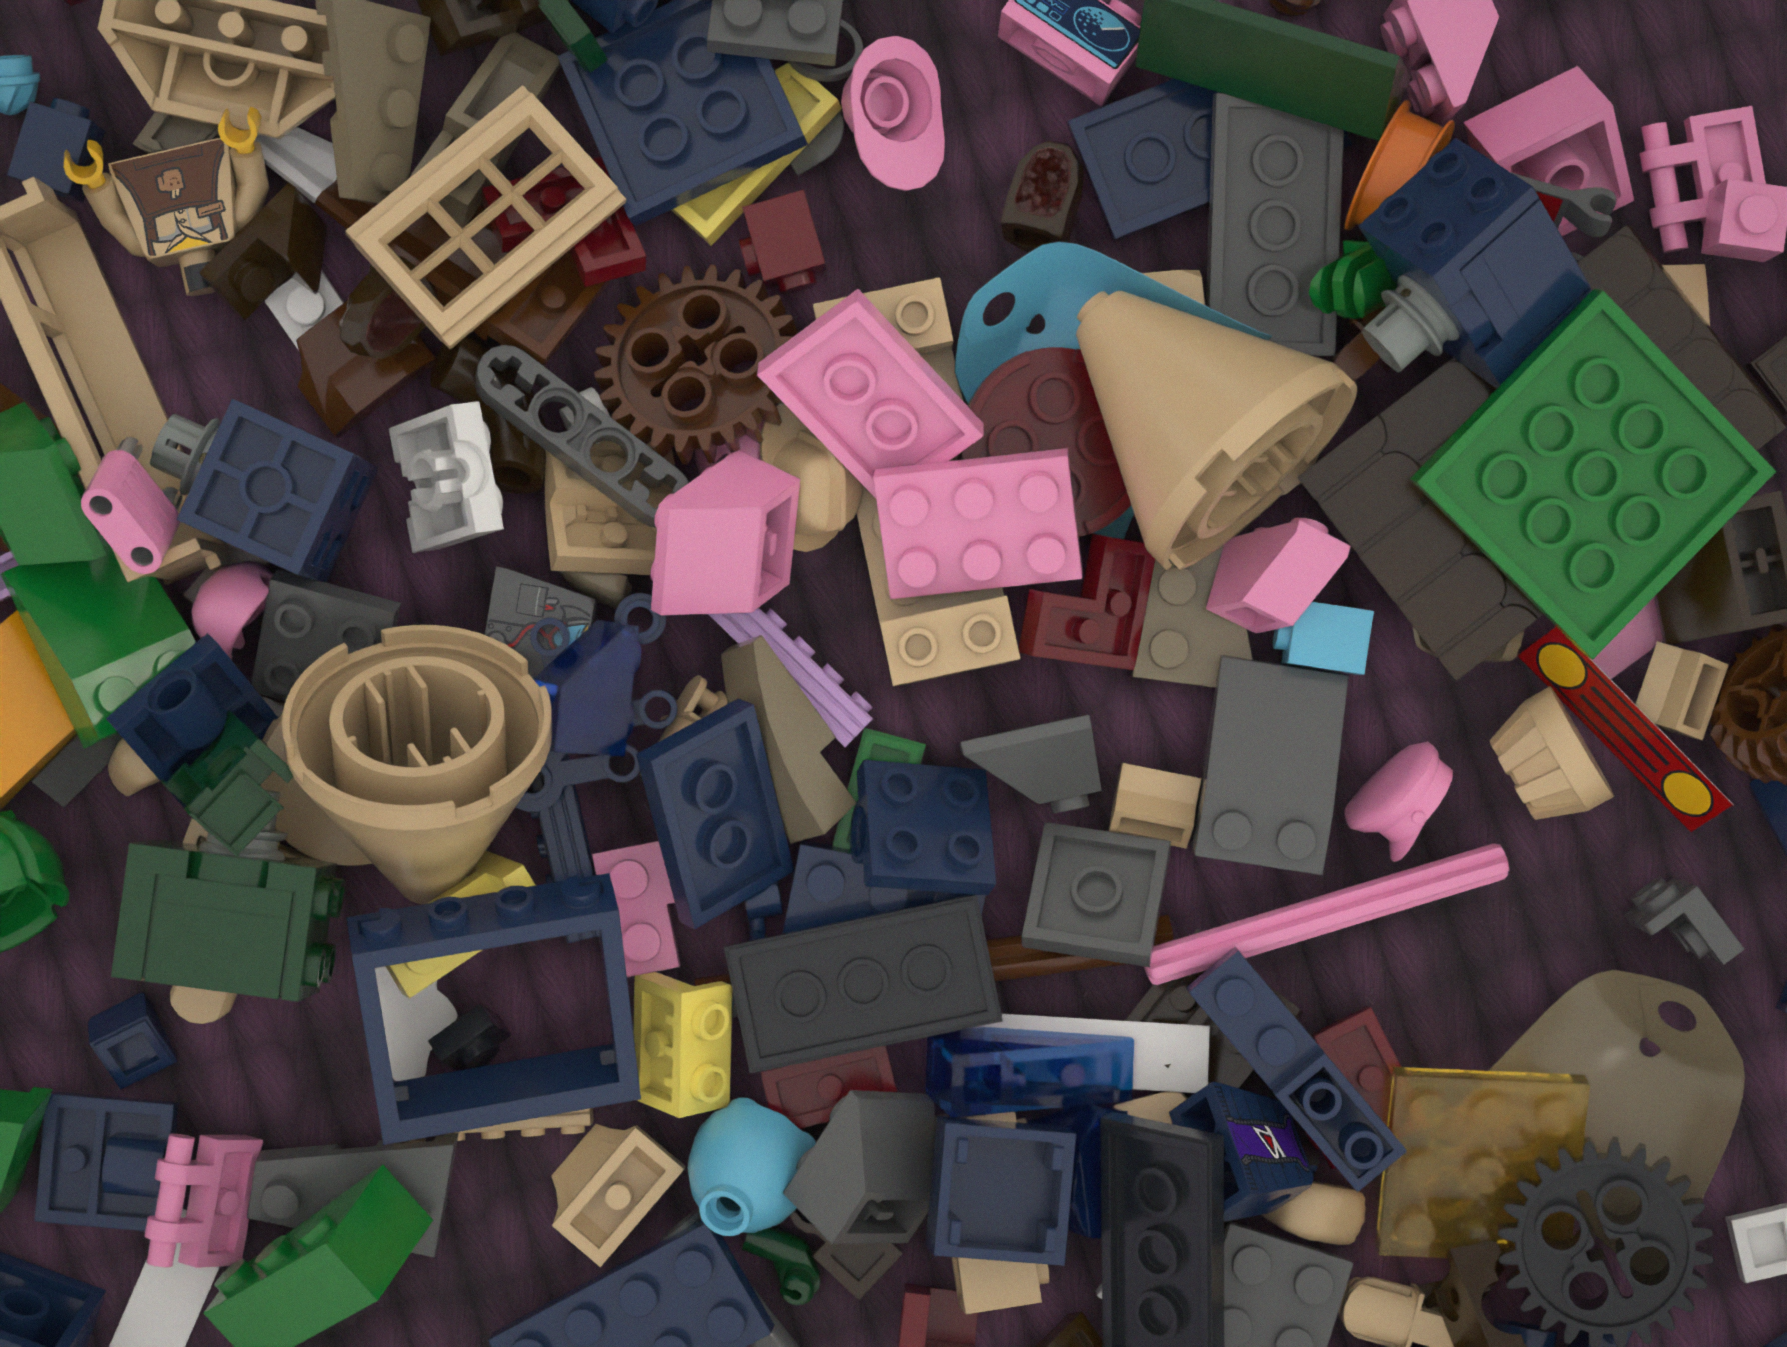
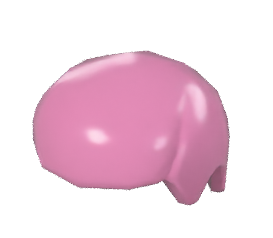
(231, 602)

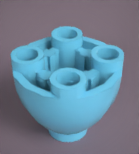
(743, 1167)

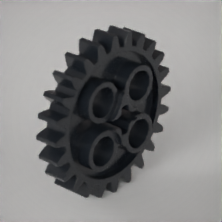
(1658, 1222)

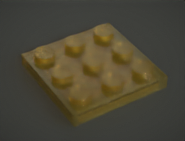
(1465, 1149)

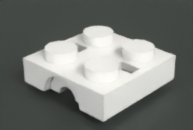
(451, 476)

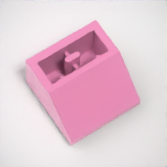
(1441, 49)
(725, 539)

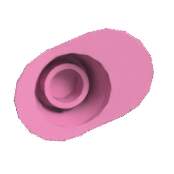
(896, 113)

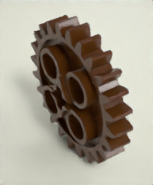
(666, 326)

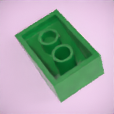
(97, 634)

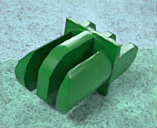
(1352, 282)

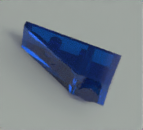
(1026, 1070)

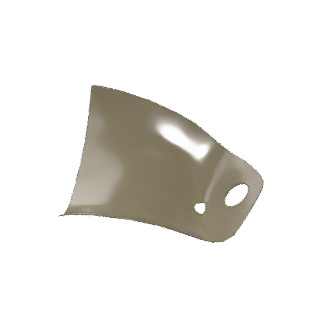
(1671, 1102)

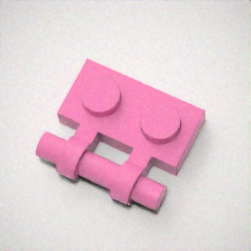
(1717, 147)
(217, 1204)

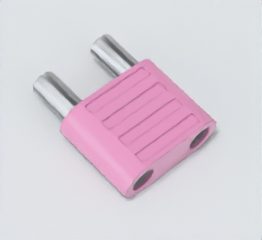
(131, 508)

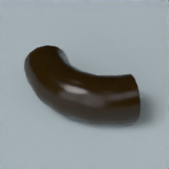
(515, 458)

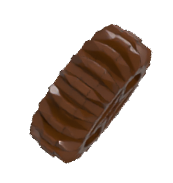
(1752, 709)

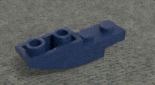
(1296, 1069)

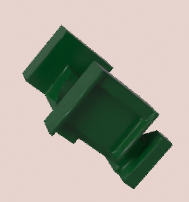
(225, 787)

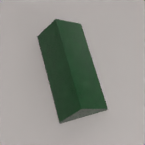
(1273, 63)

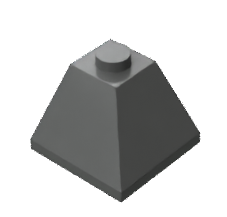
(1042, 761)

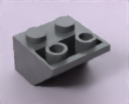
(869, 1169)

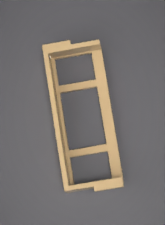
(96, 351)

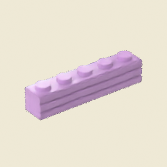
(842, 713)

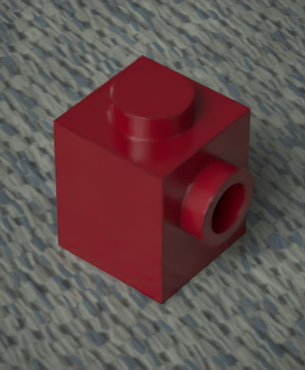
(782, 243)

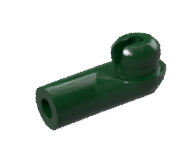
(792, 1262)

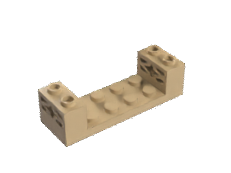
(944, 631)

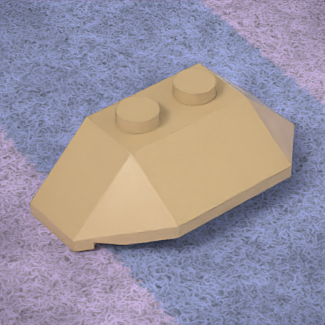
(223, 54)

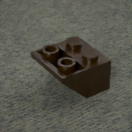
(1733, 579)

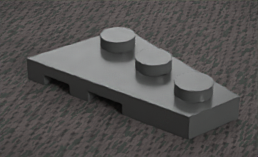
(302, 1180)

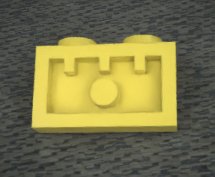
(682, 1044)

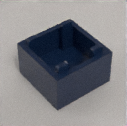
(1000, 1190)

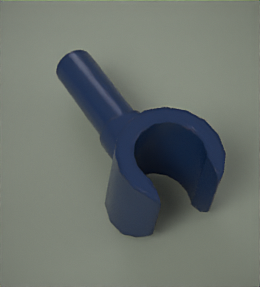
(761, 905)

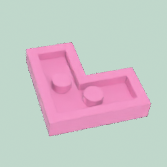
(643, 906)

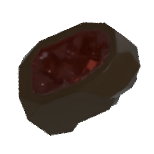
(1043, 197)
(378, 319)

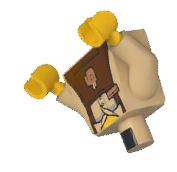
(179, 200)

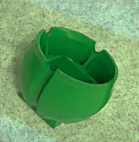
(29, 882)

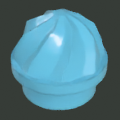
(17, 83)

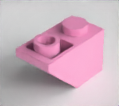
(1274, 574)

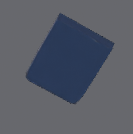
(130, 1041)

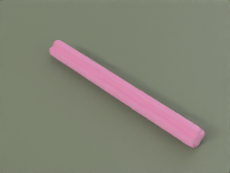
(1329, 912)

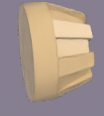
(1549, 759)

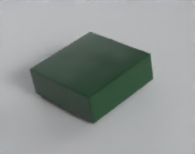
(573, 33)

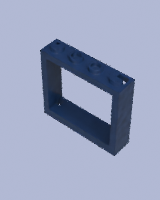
(513, 1088)

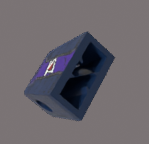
(1261, 1147)

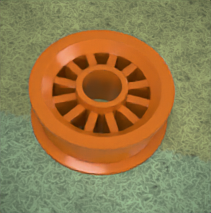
(1399, 155)

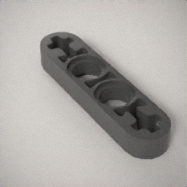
(574, 445)

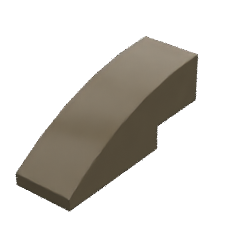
(507, 67)
(793, 736)

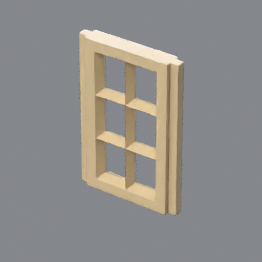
(448, 171)

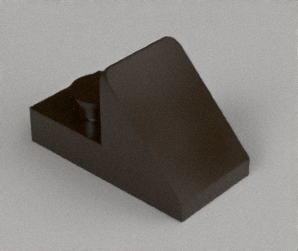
(275, 244)

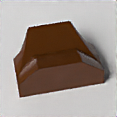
(351, 385)

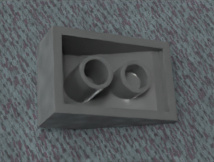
(1270, 765)

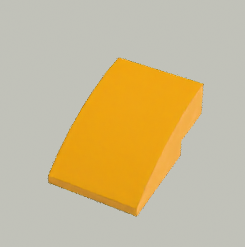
(31, 713)

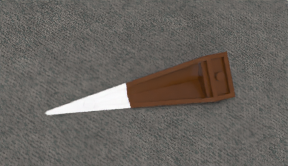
(532, 320)

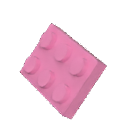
(868, 393)
(978, 523)

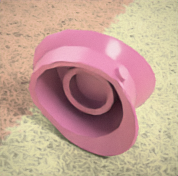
(1401, 797)

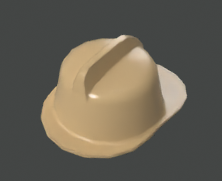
(827, 488)

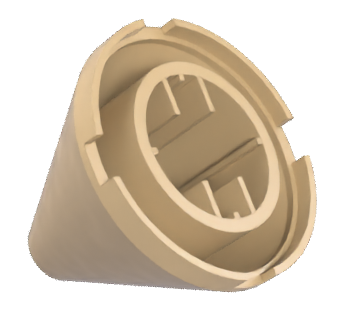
(1203, 418)
(418, 748)

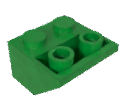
(41, 493)

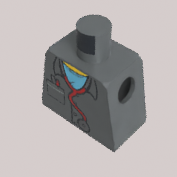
(523, 601)

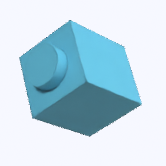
(1327, 639)

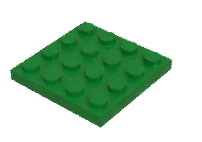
(1593, 473)

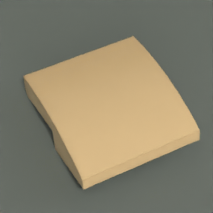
(590, 529)

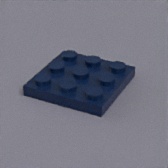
(677, 115)

